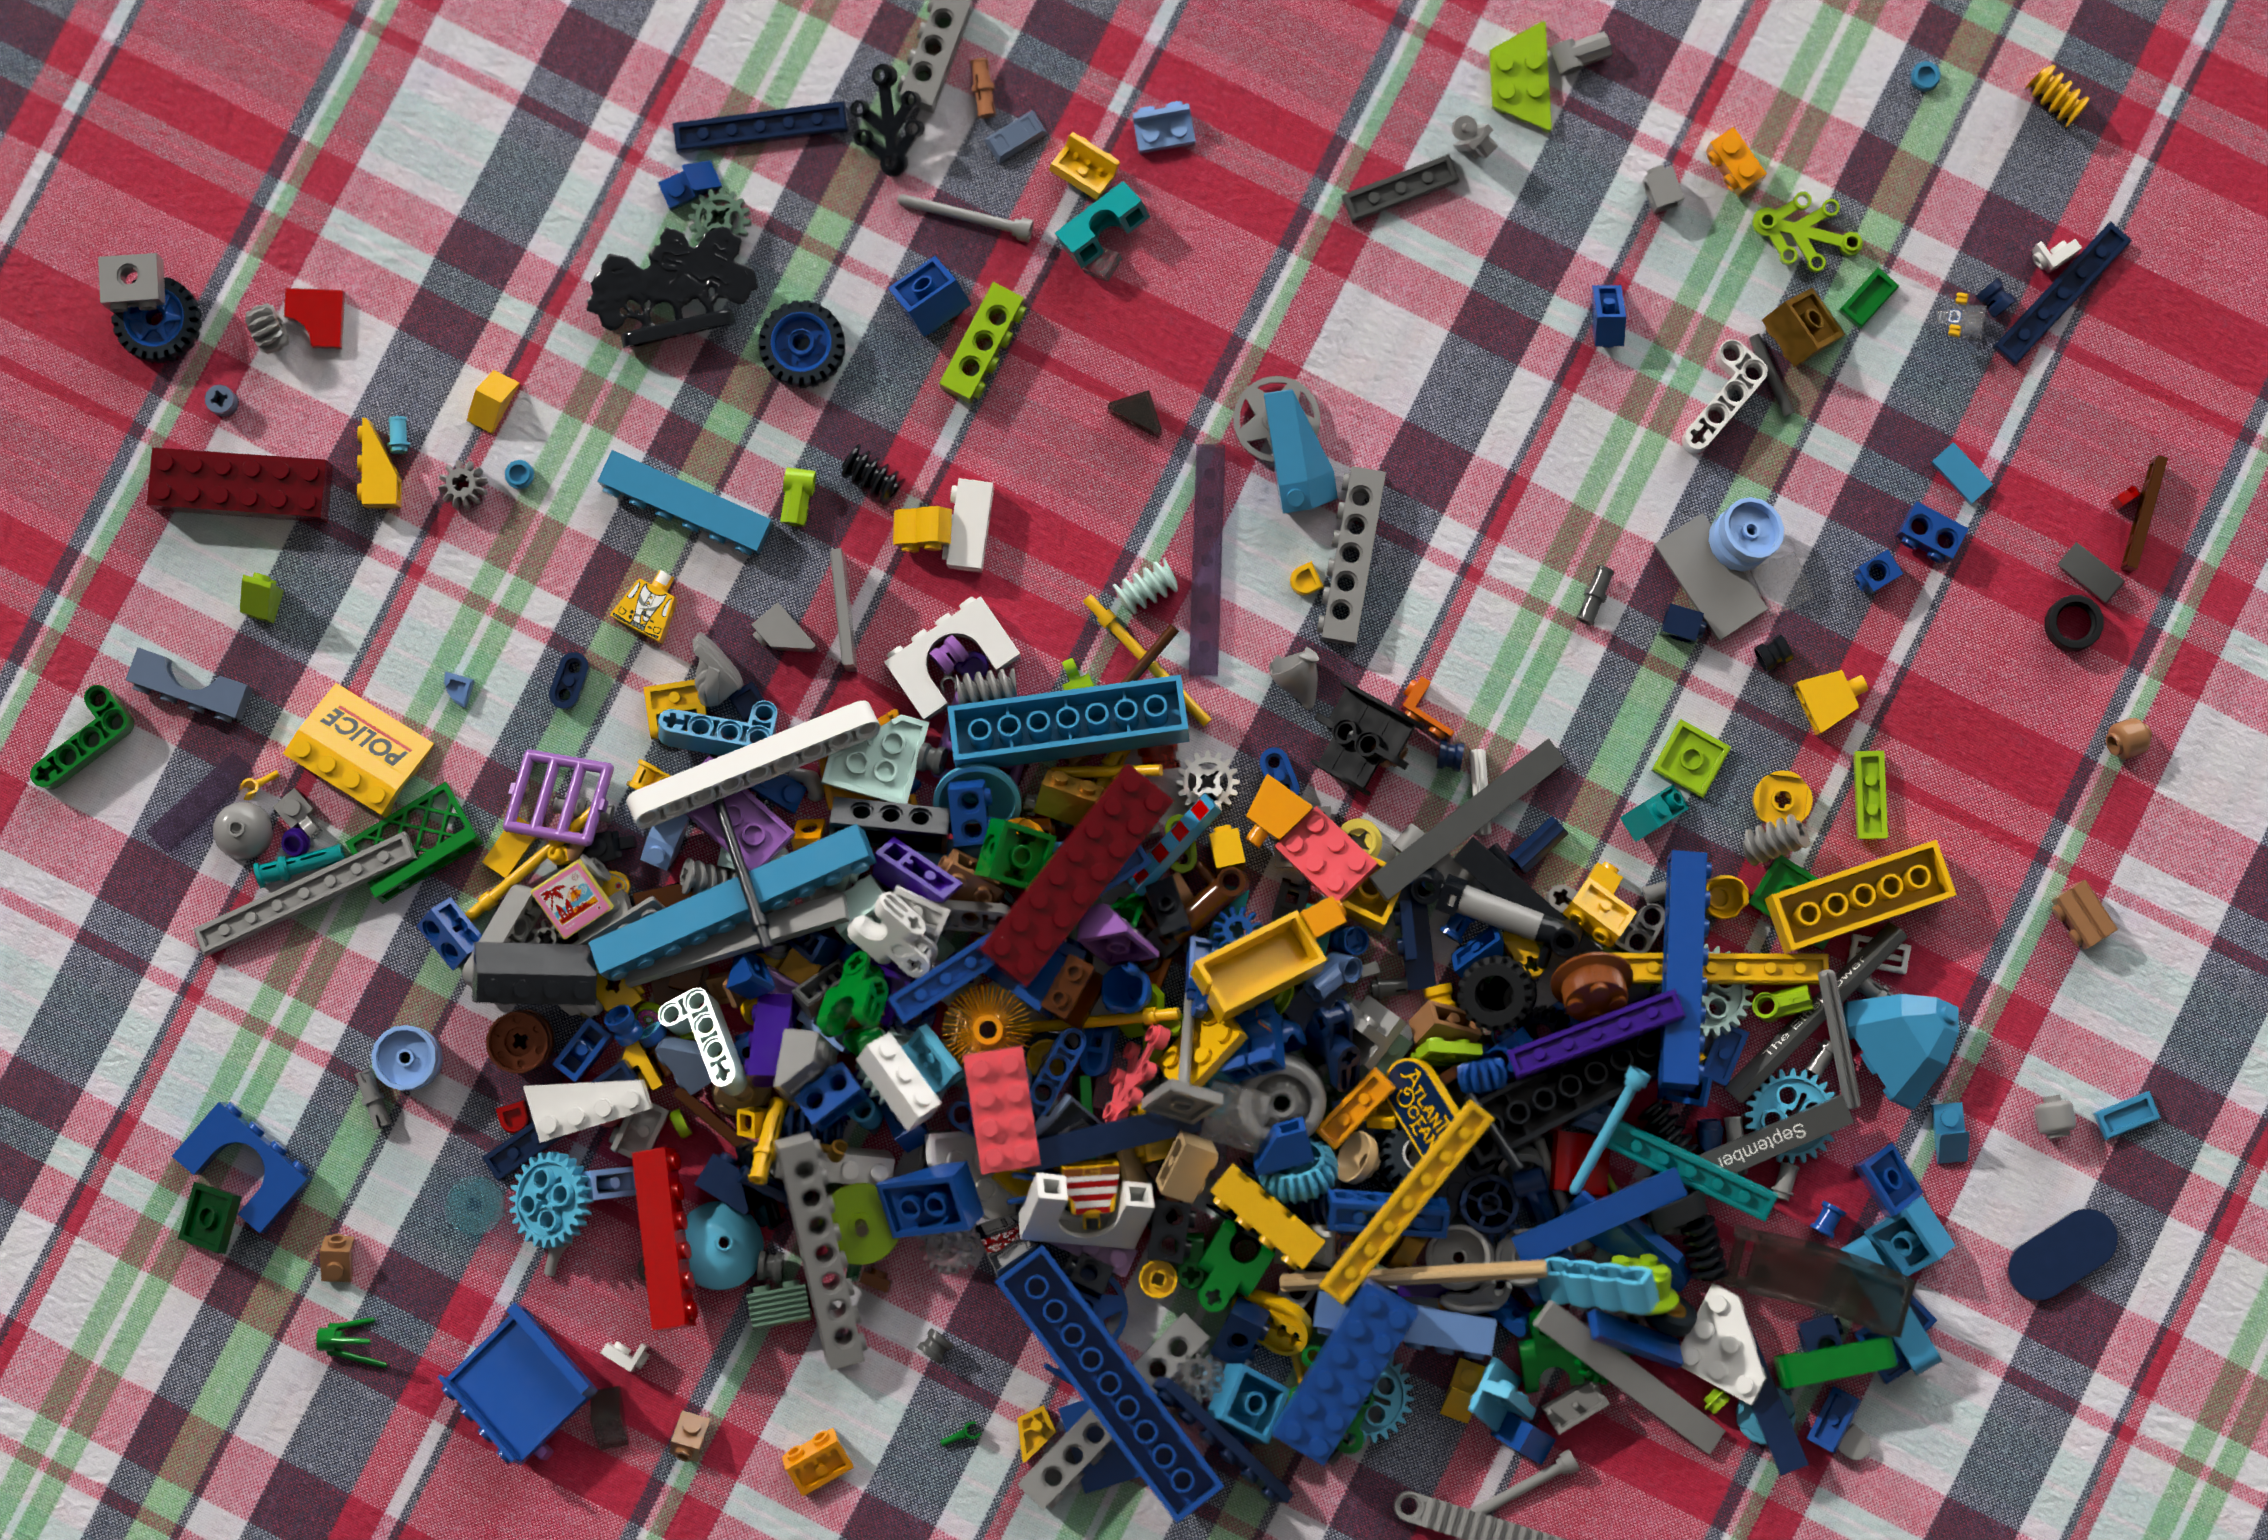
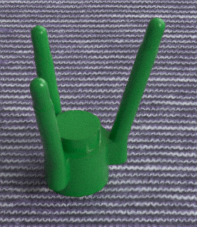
(1131, 907)
(333, 1339)

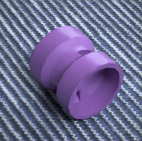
(953, 649)

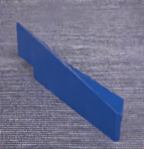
(1635, 1239)

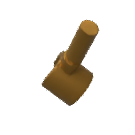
(835, 1151)

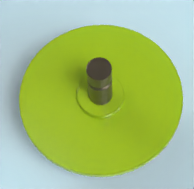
(861, 1224)

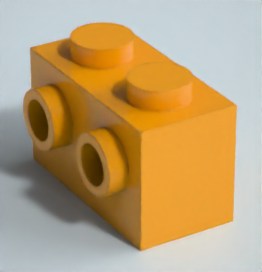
(1735, 162)

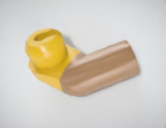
(565, 854)

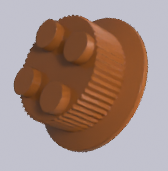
(1592, 984)

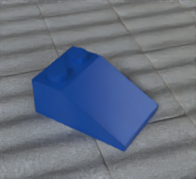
(931, 1201)

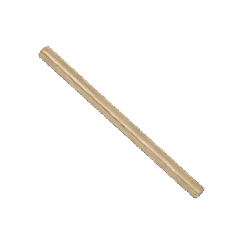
(1428, 1274)

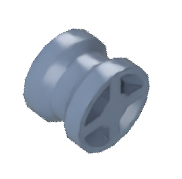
(225, 406)

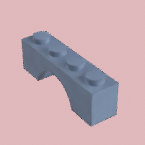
(155, 673)

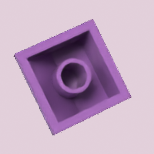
(1113, 937)

